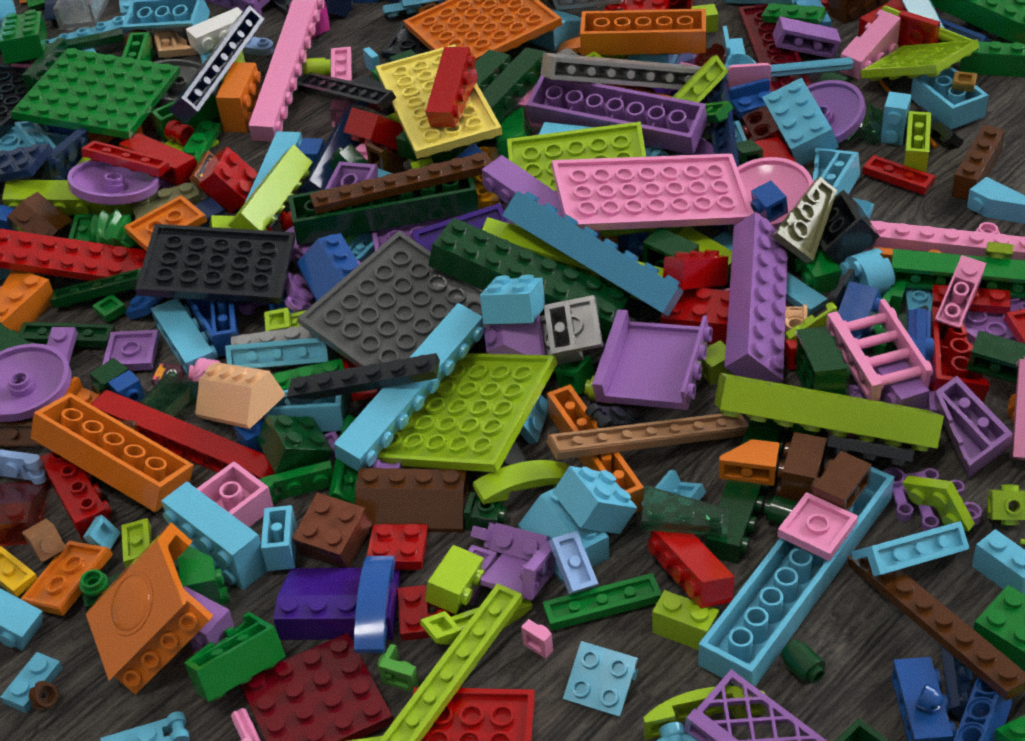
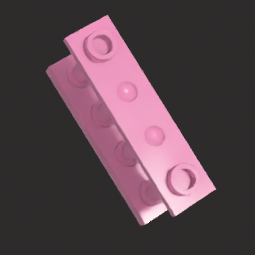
(862, 366)

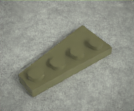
(806, 221)

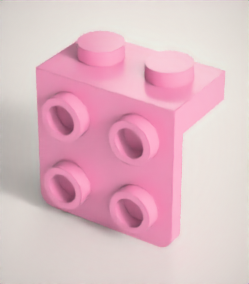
(748, 73)

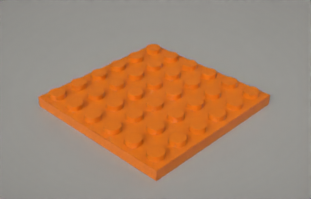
(482, 24)

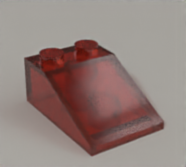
(20, 509)

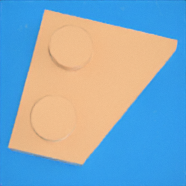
(171, 45)

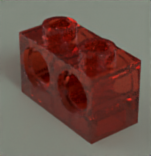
(760, 125)

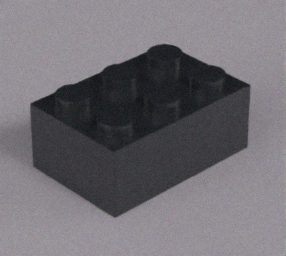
(847, 229)

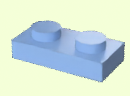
(573, 562)

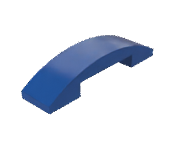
(372, 604)

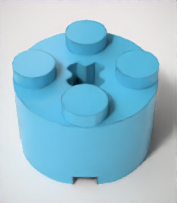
(871, 270)

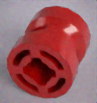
(178, 132)

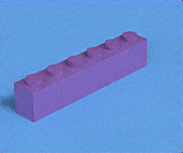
(507, 178)

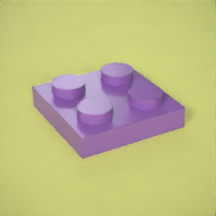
(133, 348)

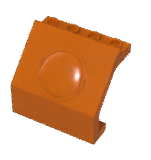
(146, 614)

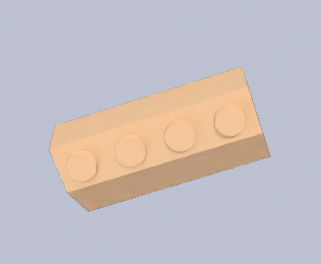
(236, 394)

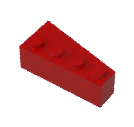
(451, 87)
(951, 358)

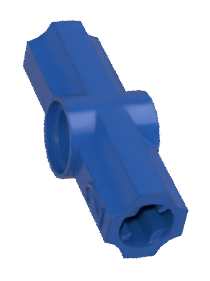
(920, 331)

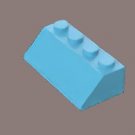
(165, 14)

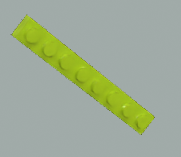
(454, 666)

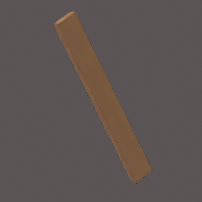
(645, 435)

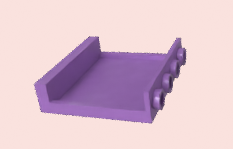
(651, 363)

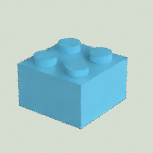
(512, 300)
(595, 499)

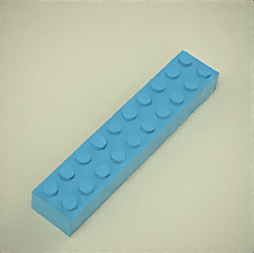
(782, 595)

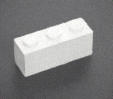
(207, 34)

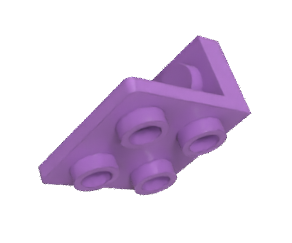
(521, 574)

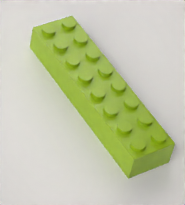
(828, 410)

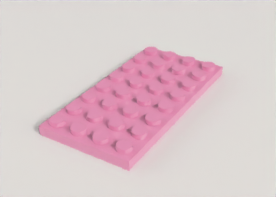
(651, 191)

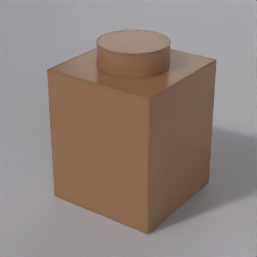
(44, 540)

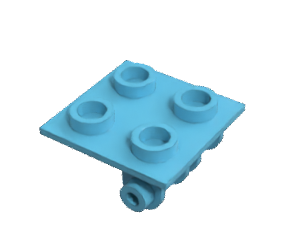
(600, 678)

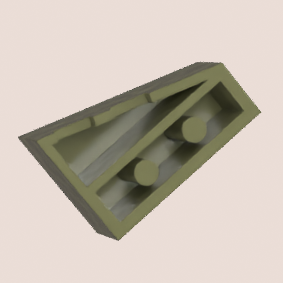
(161, 197)

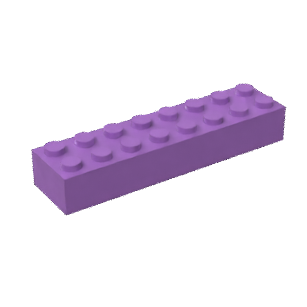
(664, 120)
(756, 302)

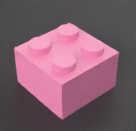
(238, 493)

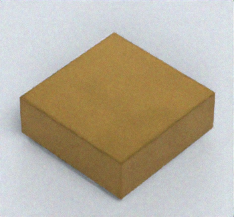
(964, 81)

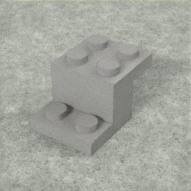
(571, 328)

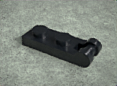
(613, 415)

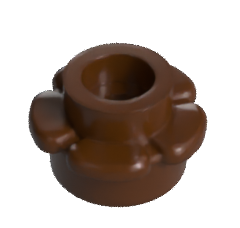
(49, 691)

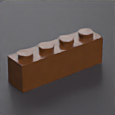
(978, 160)

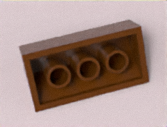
(414, 497)

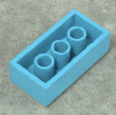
(800, 121)
(217, 534)

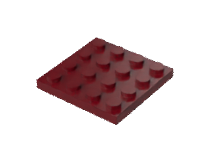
(318, 696)

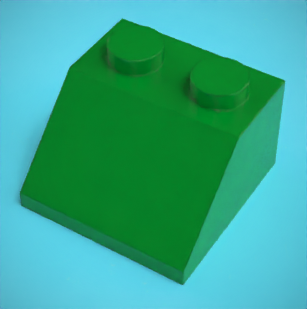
(200, 574)

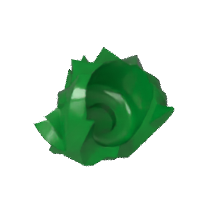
(110, 229)

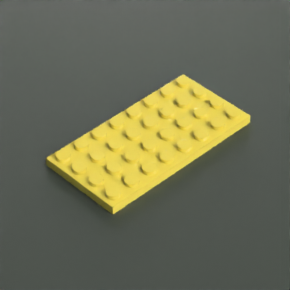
(412, 84)

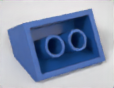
(326, 264)

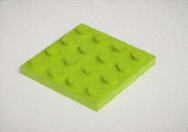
(919, 60)

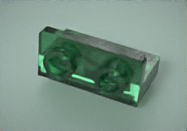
(871, 126)
(171, 395)

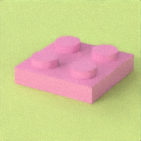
(817, 526)

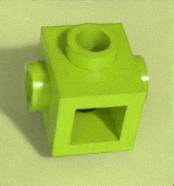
(998, 504)

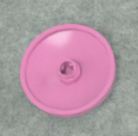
(784, 173)

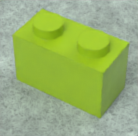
(455, 579)
(682, 619)

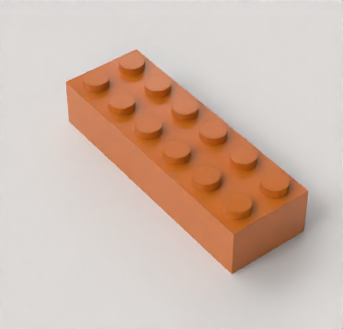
(643, 32)
(110, 450)

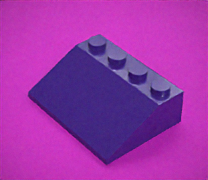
(323, 604)

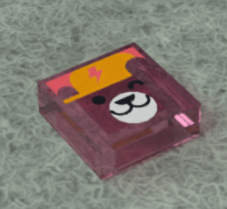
(163, 369)

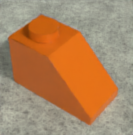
(751, 462)

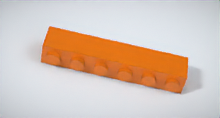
(569, 415)

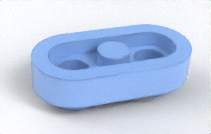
(259, 46)

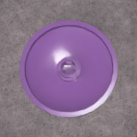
(841, 105)
(109, 184)
(31, 379)

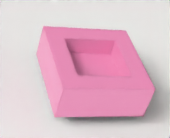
(537, 638)

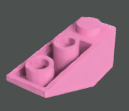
(960, 292)

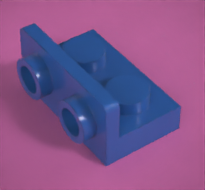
(749, 96)

